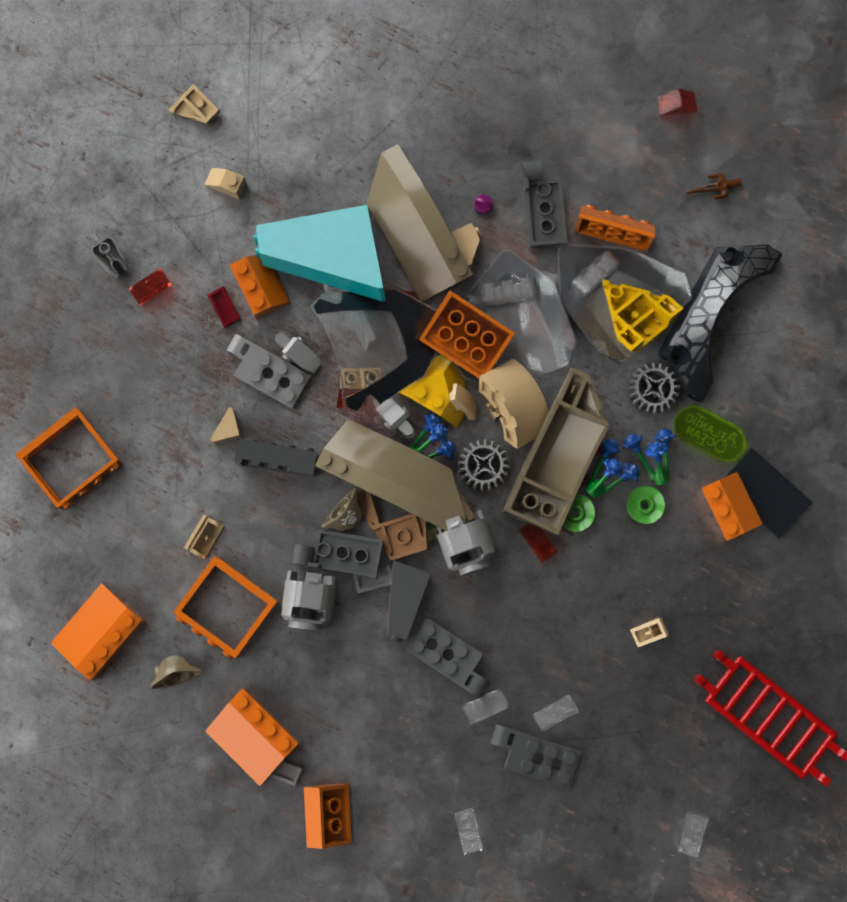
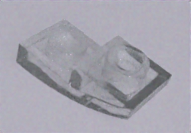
(485, 706)
(555, 713)
(468, 831)
(693, 834)

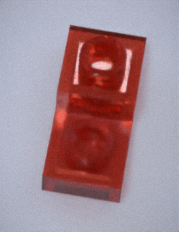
(538, 542)

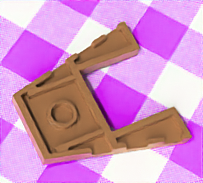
(401, 535)

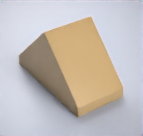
(227, 429)
(649, 632)

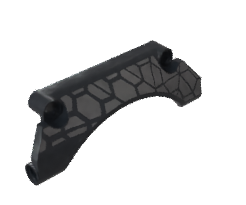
(692, 333)

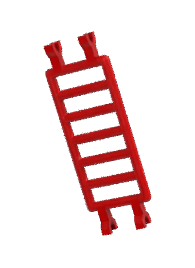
(756, 735)

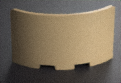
(518, 400)

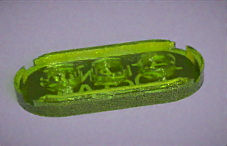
(709, 433)

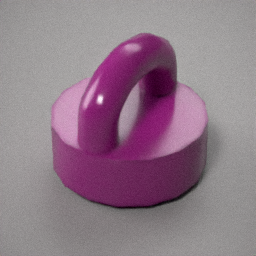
(483, 204)

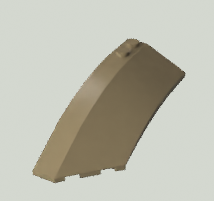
(414, 226)
(559, 456)
(393, 473)

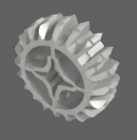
(658, 395)
(471, 454)

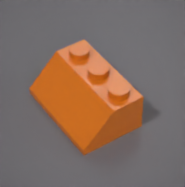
(259, 286)
(732, 506)
(327, 815)

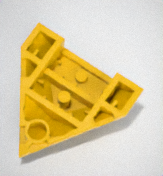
(638, 314)
(435, 389)

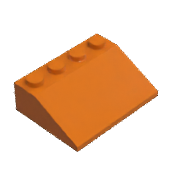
(615, 228)
(466, 335)
(97, 632)
(252, 736)

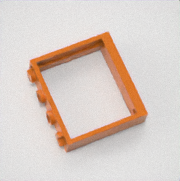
(47, 437)
(199, 629)

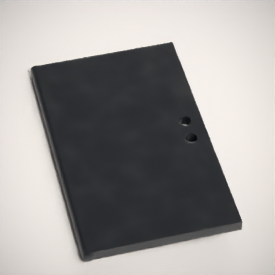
(771, 493)

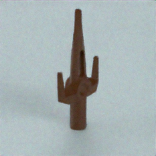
(721, 185)

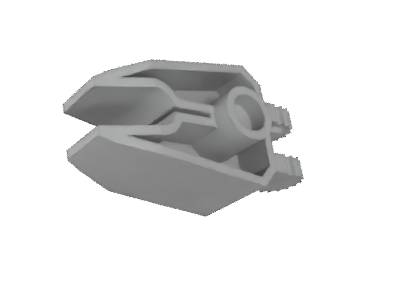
(106, 253)
(298, 353)
(396, 418)

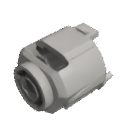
(466, 545)
(308, 602)

